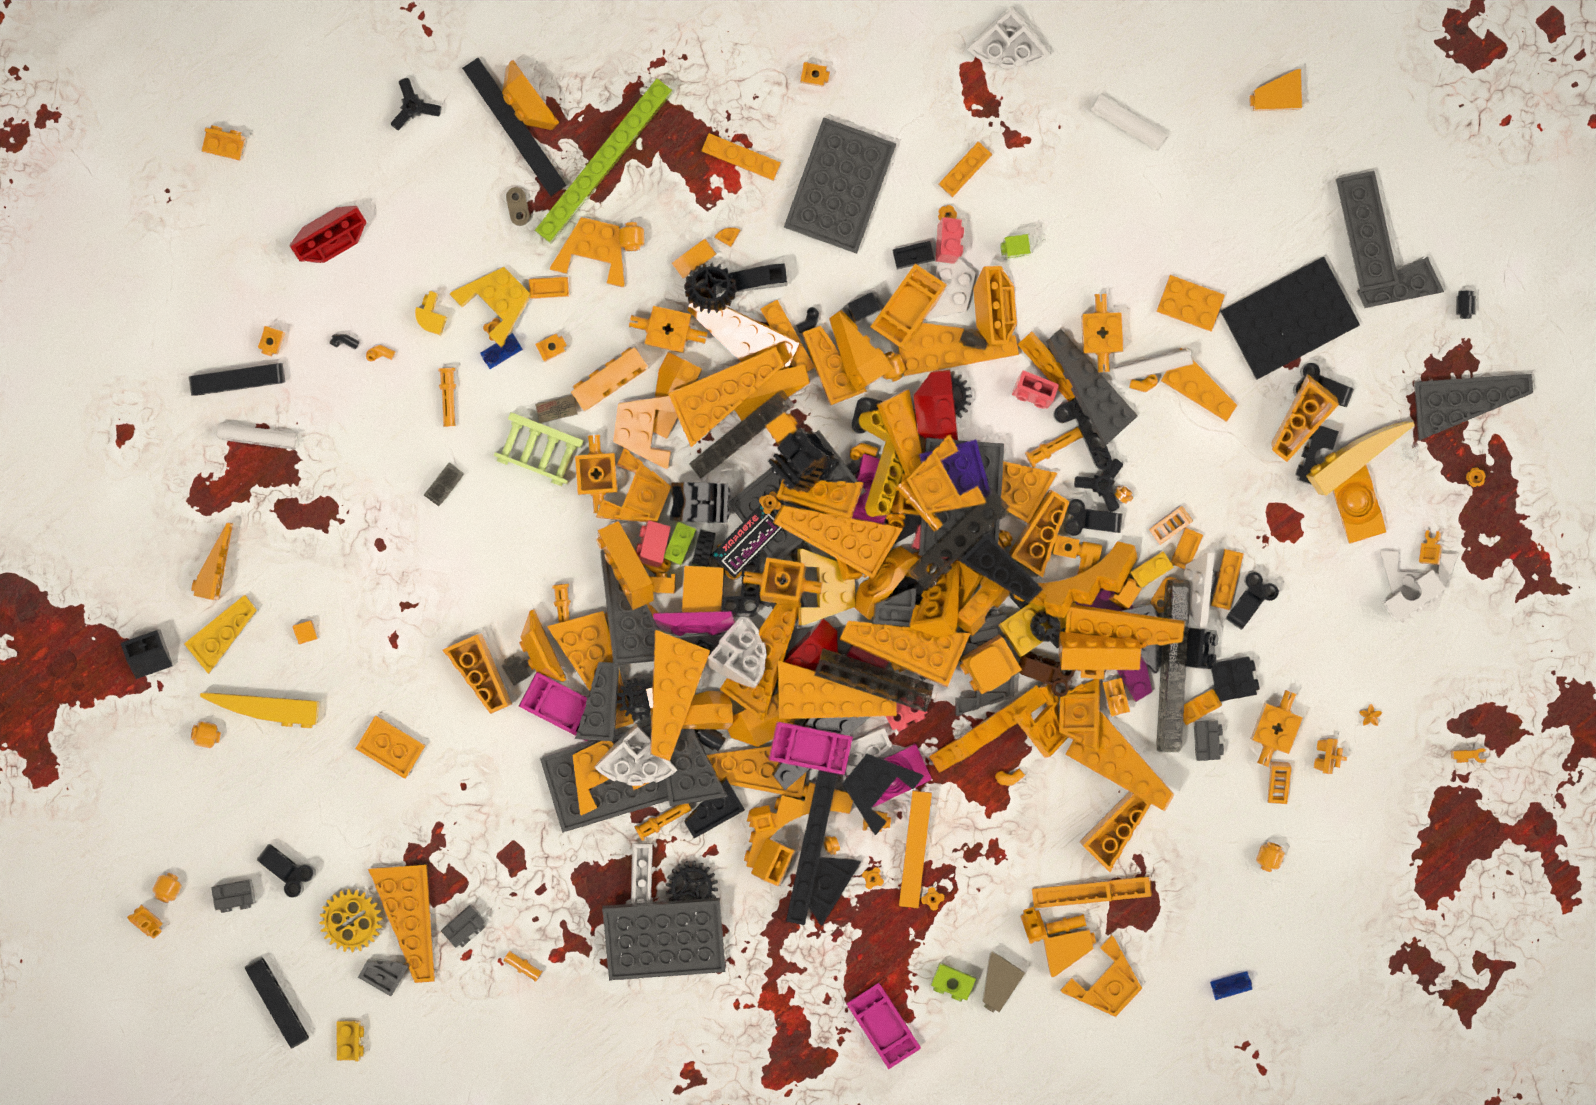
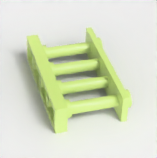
(553, 436)

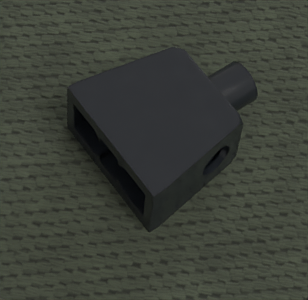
(863, 307)

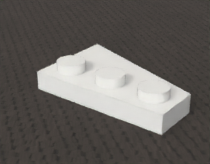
(873, 743)

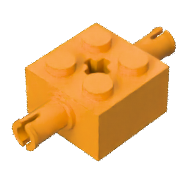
(1111, 324)
(657, 336)
(587, 464)
(774, 573)
(1287, 722)

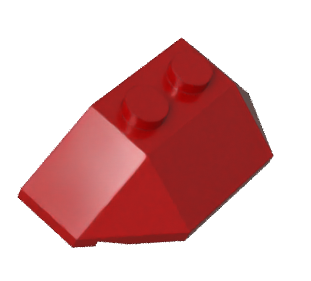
(329, 235)
(936, 406)
(808, 649)

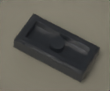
(913, 254)

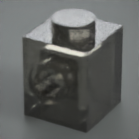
(516, 669)

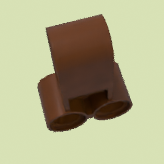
(1046, 671)

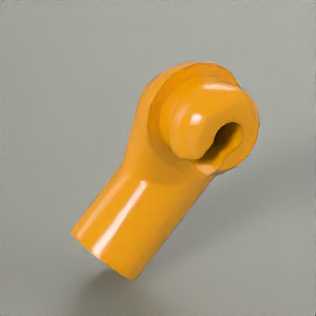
(379, 351)
(1144, 385)
(862, 448)
(663, 568)
(1007, 779)

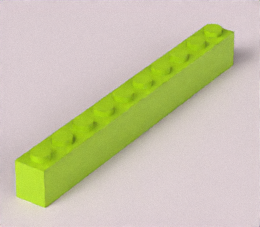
(603, 161)

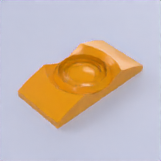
(909, 306)
(1359, 507)
(885, 581)

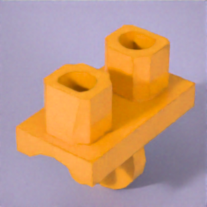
(1116, 697)
(1327, 764)
(146, 921)
(1033, 925)

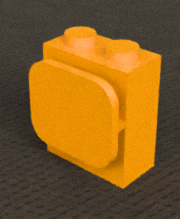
(702, 589)
(989, 665)

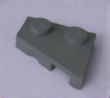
(895, 609)
(383, 974)

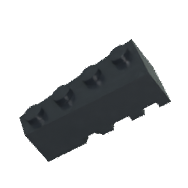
(998, 566)

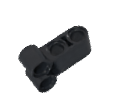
(1339, 390)
(1093, 519)
(1250, 601)
(285, 869)

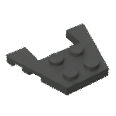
(1001, 693)

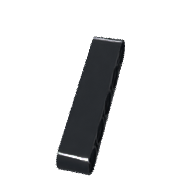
(236, 379)
(276, 1002)

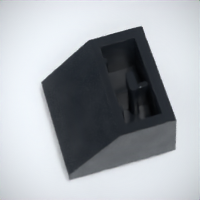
(1201, 648)
(147, 654)

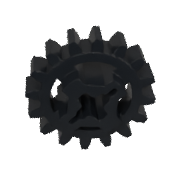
(627, 691)

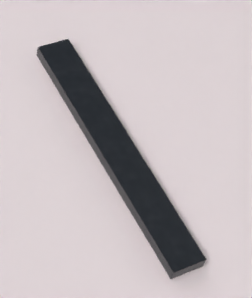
(514, 127)
(811, 847)

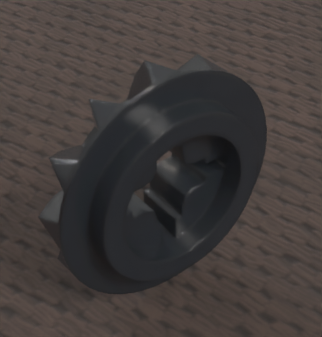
(1038, 630)

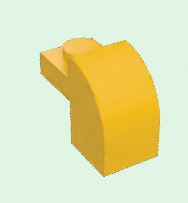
(427, 319)

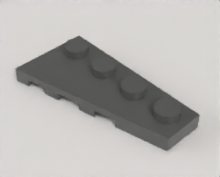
(1414, 282)
(601, 705)

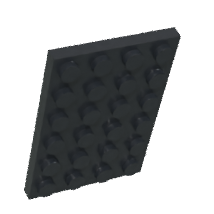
(1290, 318)

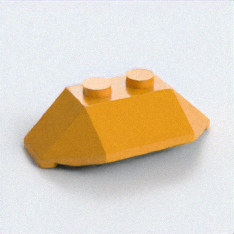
(525, 100)
(995, 305)
(539, 649)
(752, 730)

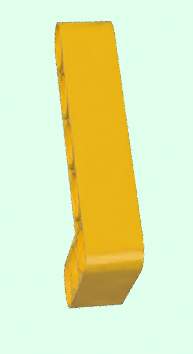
(888, 470)

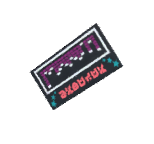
(747, 541)

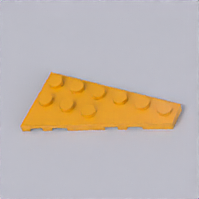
(675, 680)

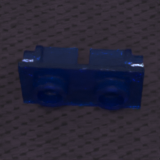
(495, 354)
(1231, 985)

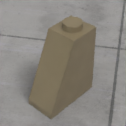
(1000, 982)

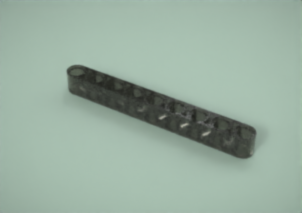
(1173, 670)

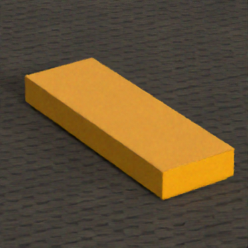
(965, 169)
(1228, 578)

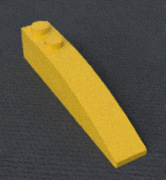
(1349, 459)
(269, 708)

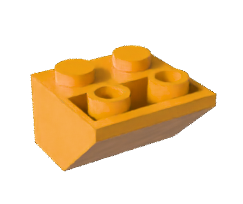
(773, 862)

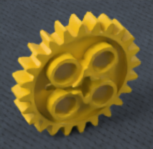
(360, 934)

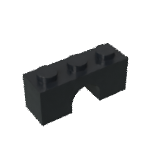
(1321, 438)

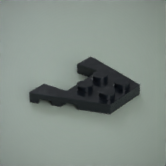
(870, 781)

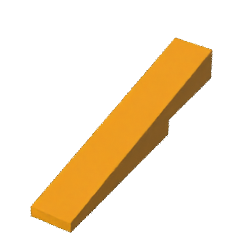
(915, 848)
(1092, 892)

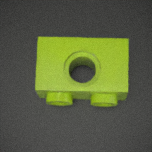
(1015, 246)
(679, 543)
(944, 973)

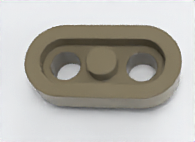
(517, 206)

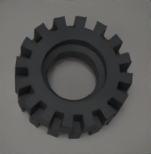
(704, 548)

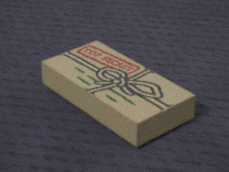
(556, 409)

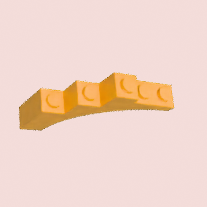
(1084, 587)
(986, 730)
(788, 810)

